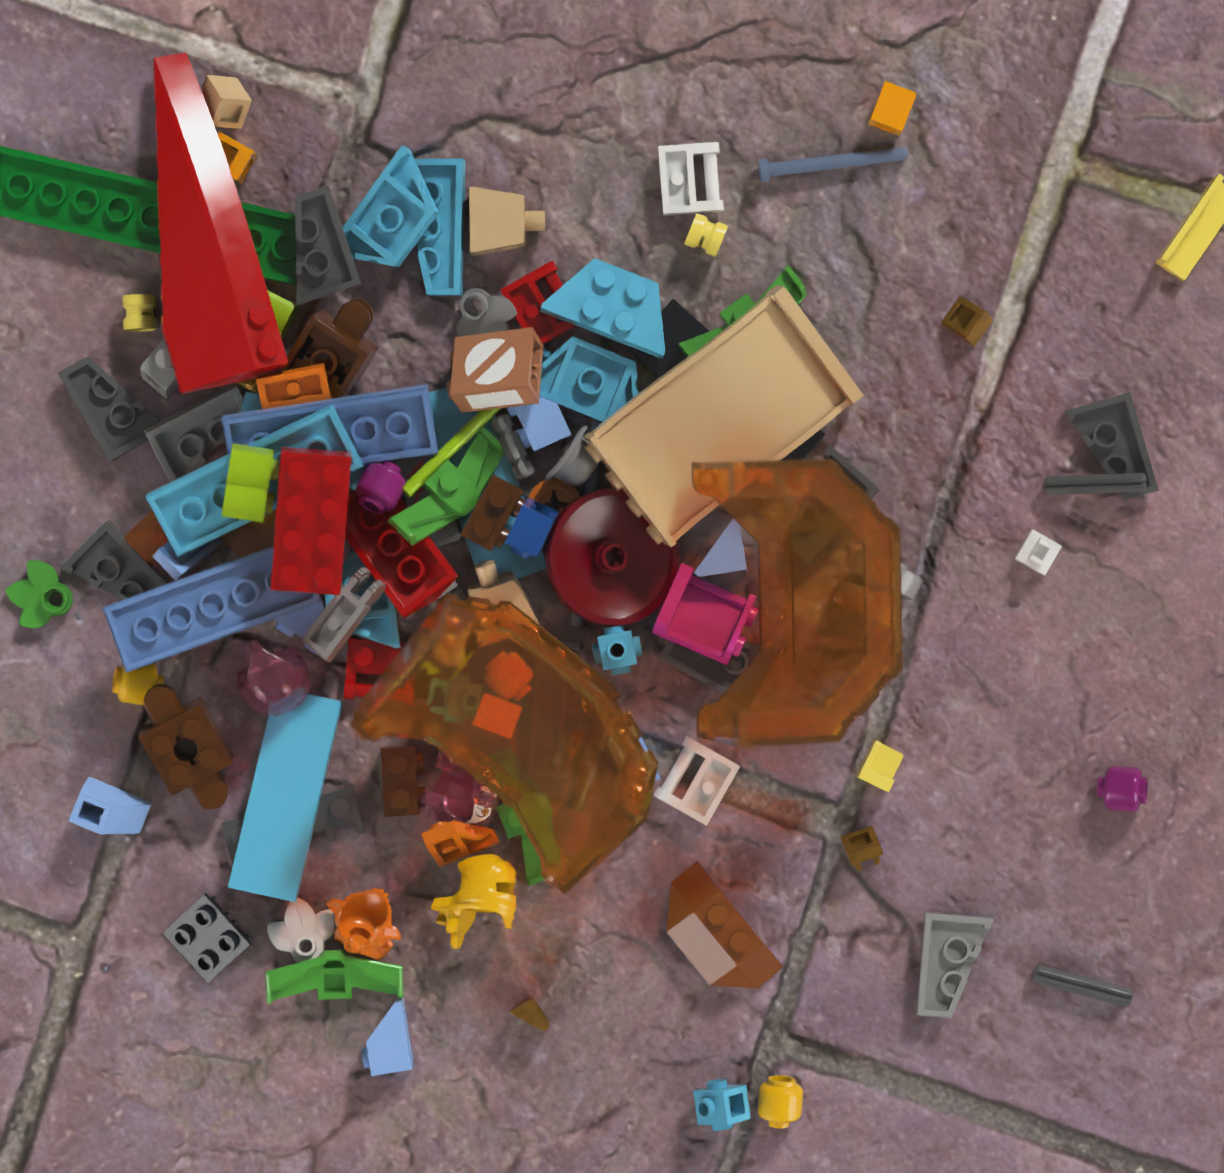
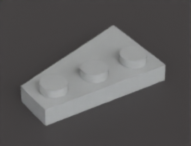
(946, 960)

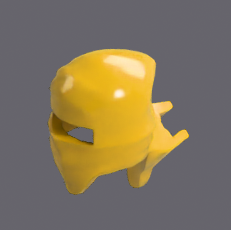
(484, 887)

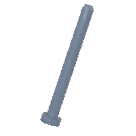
(769, 170)

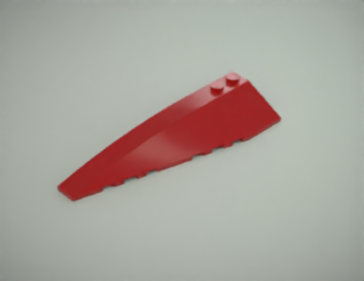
(212, 283)

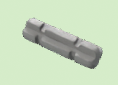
(512, 446)

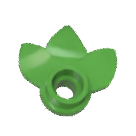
(36, 593)

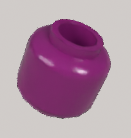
(380, 487)
(1123, 788)

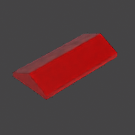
(411, 573)

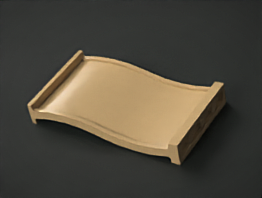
(735, 399)

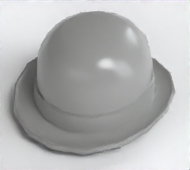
(576, 464)

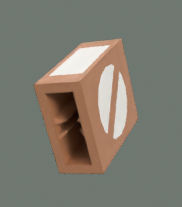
(496, 370)

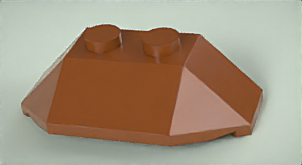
(716, 933)

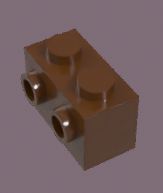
(493, 513)
(401, 780)

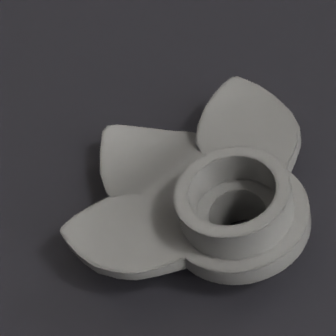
(489, 319)

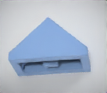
(725, 555)

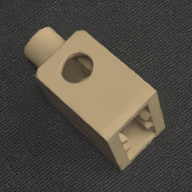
(500, 221)
(500, 587)

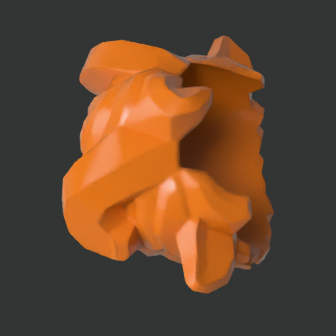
(364, 923)

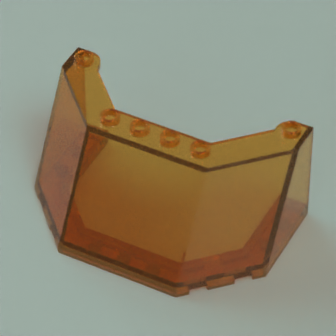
(823, 602)
(524, 724)

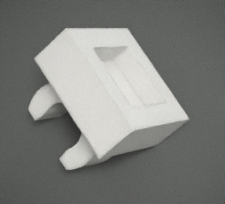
(1038, 552)

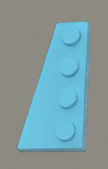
(443, 242)

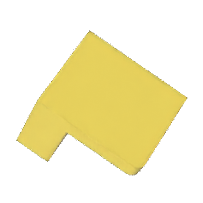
(880, 765)

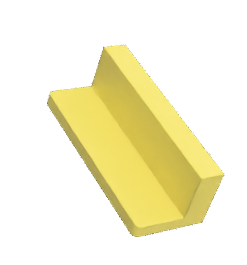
(1195, 231)

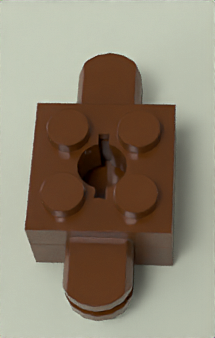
(338, 345)
(186, 746)

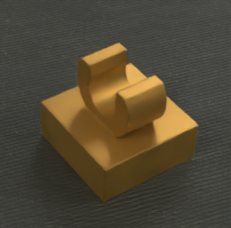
(862, 846)

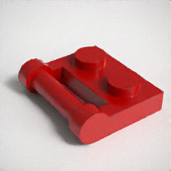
(528, 301)
(366, 658)

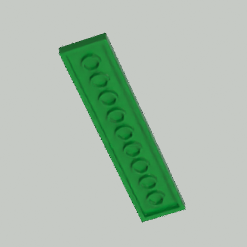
(121, 208)

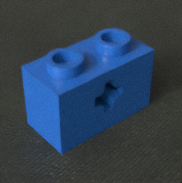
(531, 528)

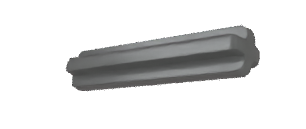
(1095, 483)
(1082, 985)

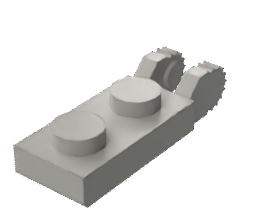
(342, 615)

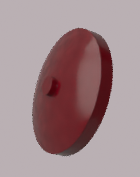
(607, 561)

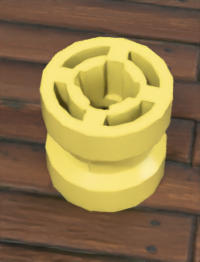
(706, 235)
(139, 312)

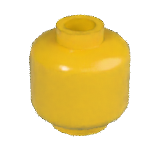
(133, 685)
(780, 1101)

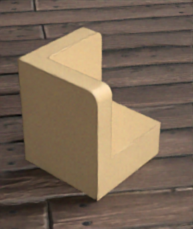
(226, 101)

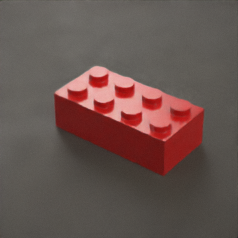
(311, 520)

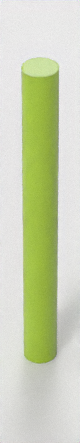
(448, 451)

